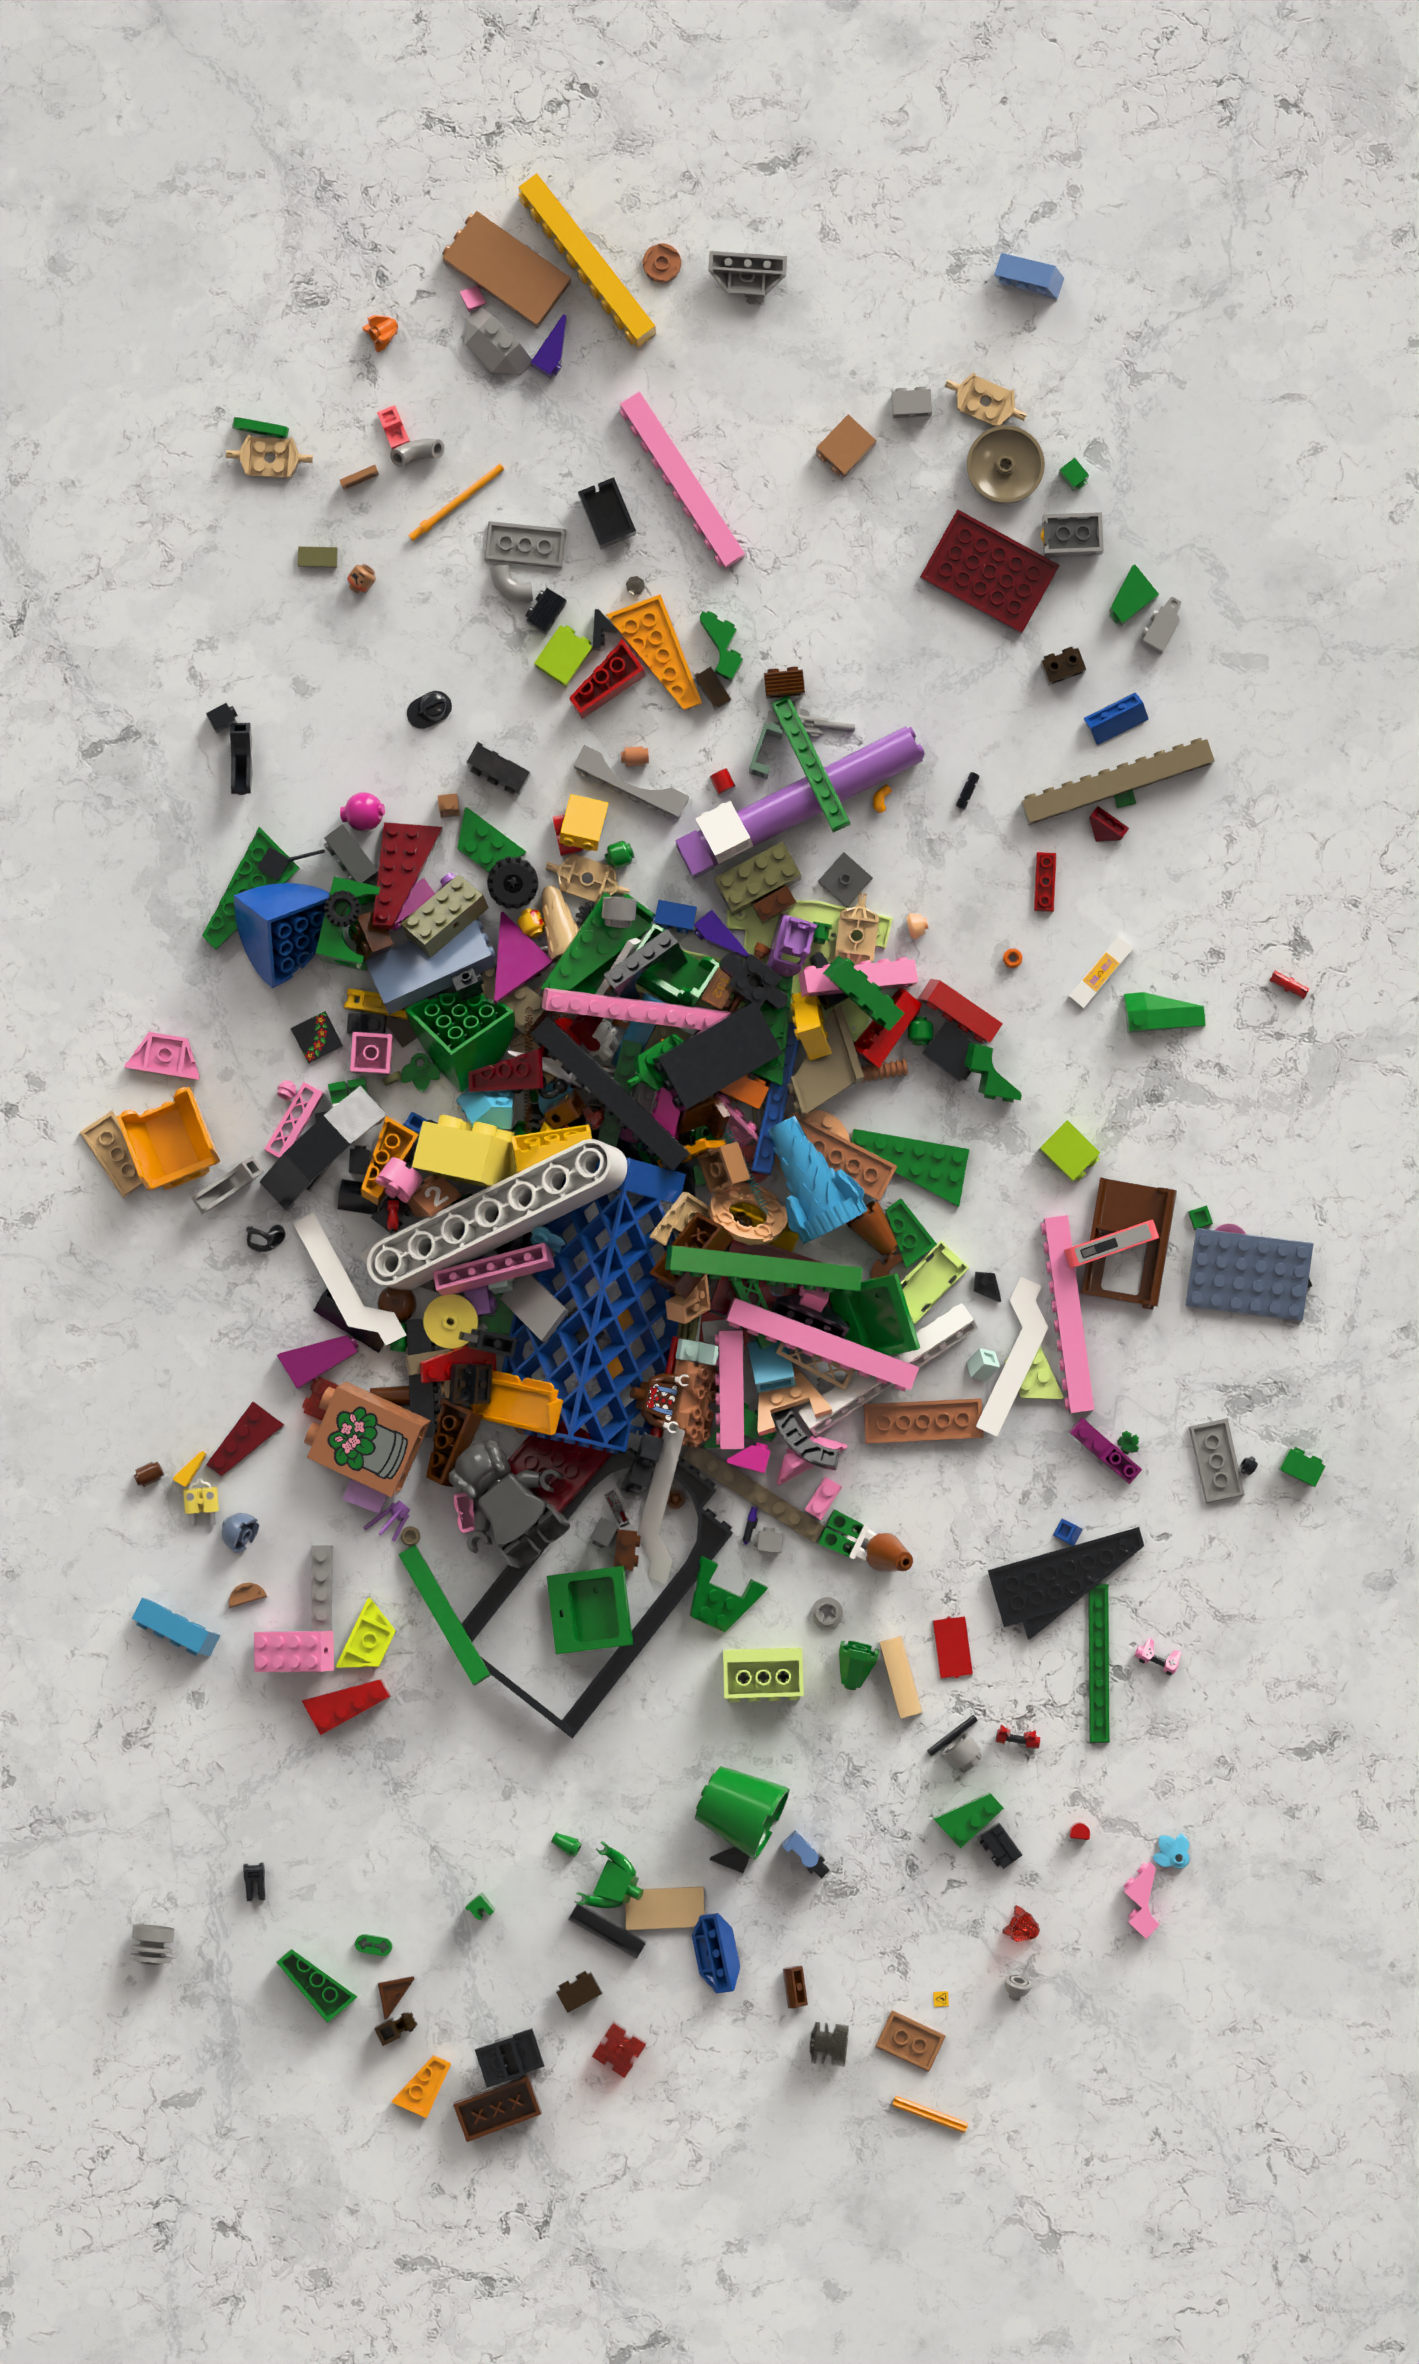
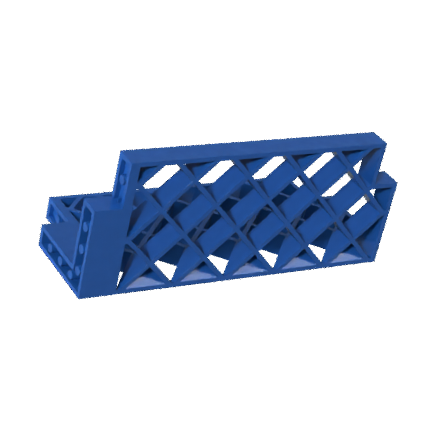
(598, 1312)

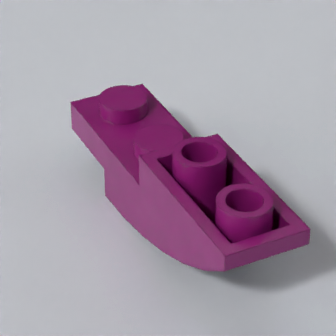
(1105, 1450)

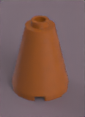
(874, 1229)
(888, 1554)

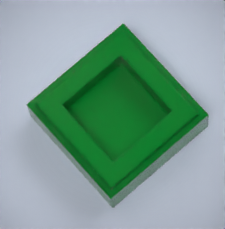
(1125, 799)
(1200, 1217)

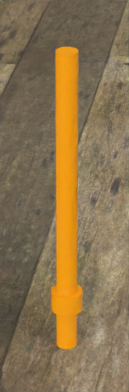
(426, 525)

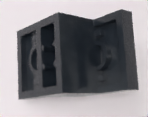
(509, 2057)

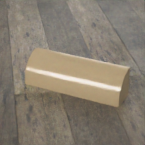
(900, 1677)

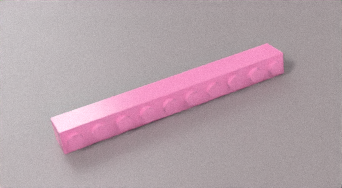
(682, 480)
(630, 1009)
(1069, 1317)
(821, 1343)

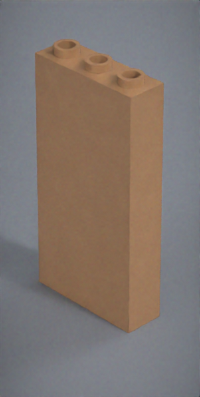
(506, 269)

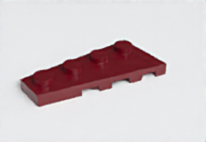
(510, 1074)
(249, 1432)

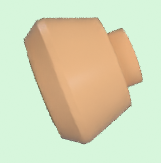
(916, 925)

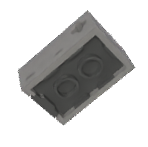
(1072, 534)

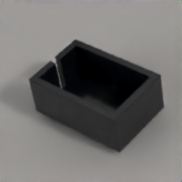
(607, 513)

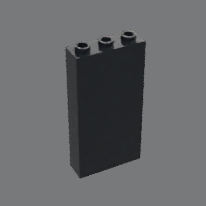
(716, 1056)

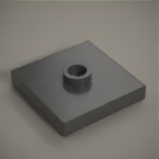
(845, 879)

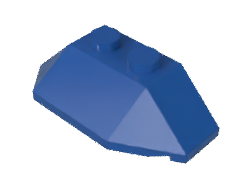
(716, 1952)

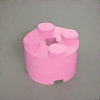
(399, 1180)

